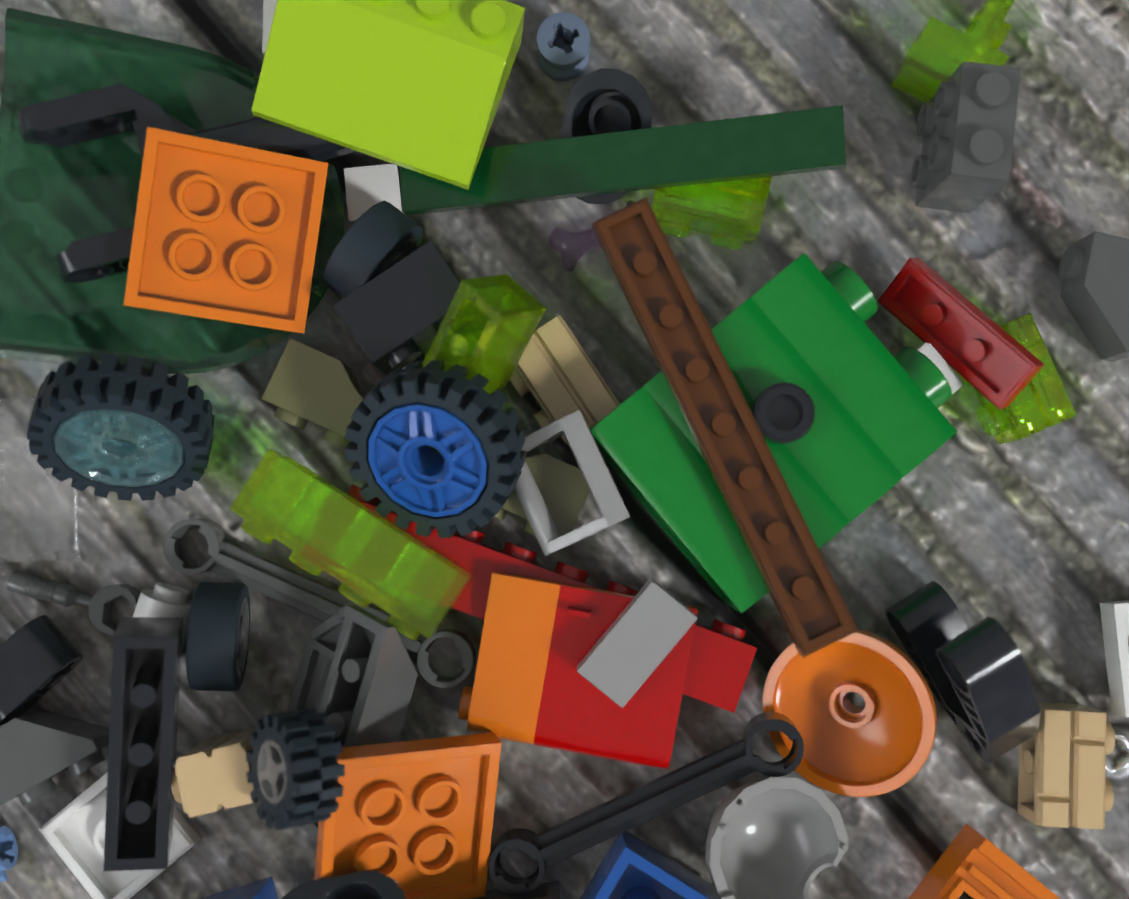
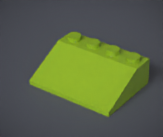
(392, 77)

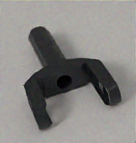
(123, 110)

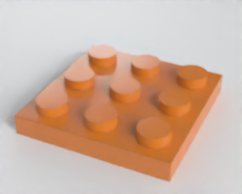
(225, 232)
(415, 815)

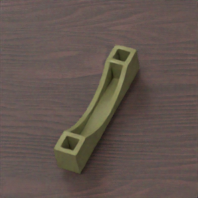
(327, 393)

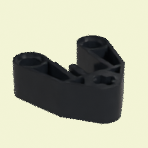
(970, 671)

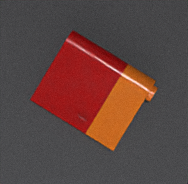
(531, 685)

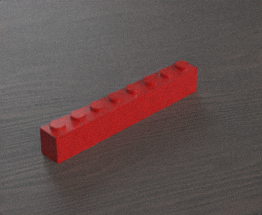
(717, 655)

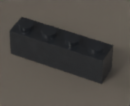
(142, 743)

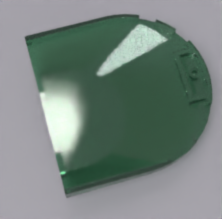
(93, 189)

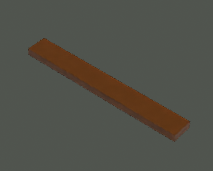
(724, 428)

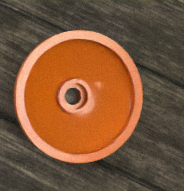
(848, 745)

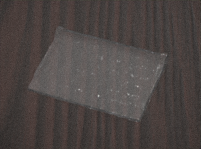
(35, 507)

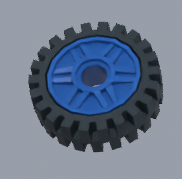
(458, 418)

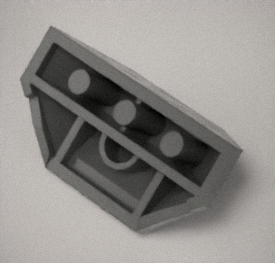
(357, 677)

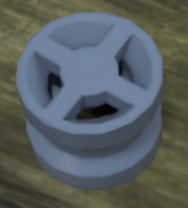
(563, 60)

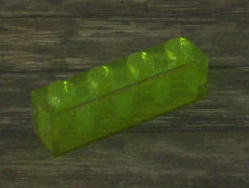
(351, 544)

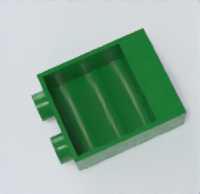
(868, 430)

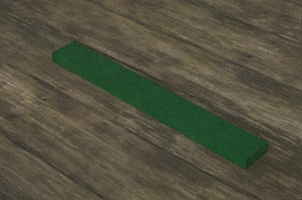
(639, 161)

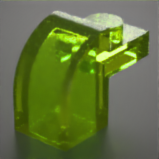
(942, 49)

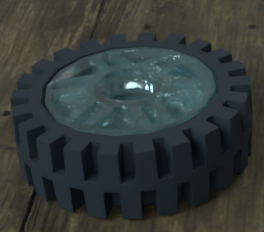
(121, 427)

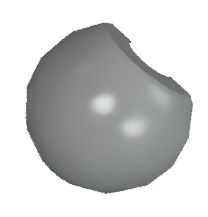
(773, 839)

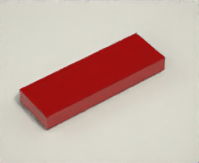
(960, 333)

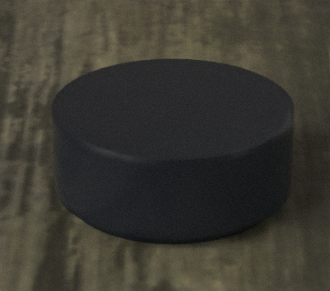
(783, 413)

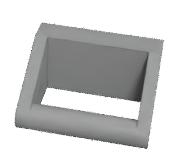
(594, 472)

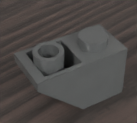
(43, 746)

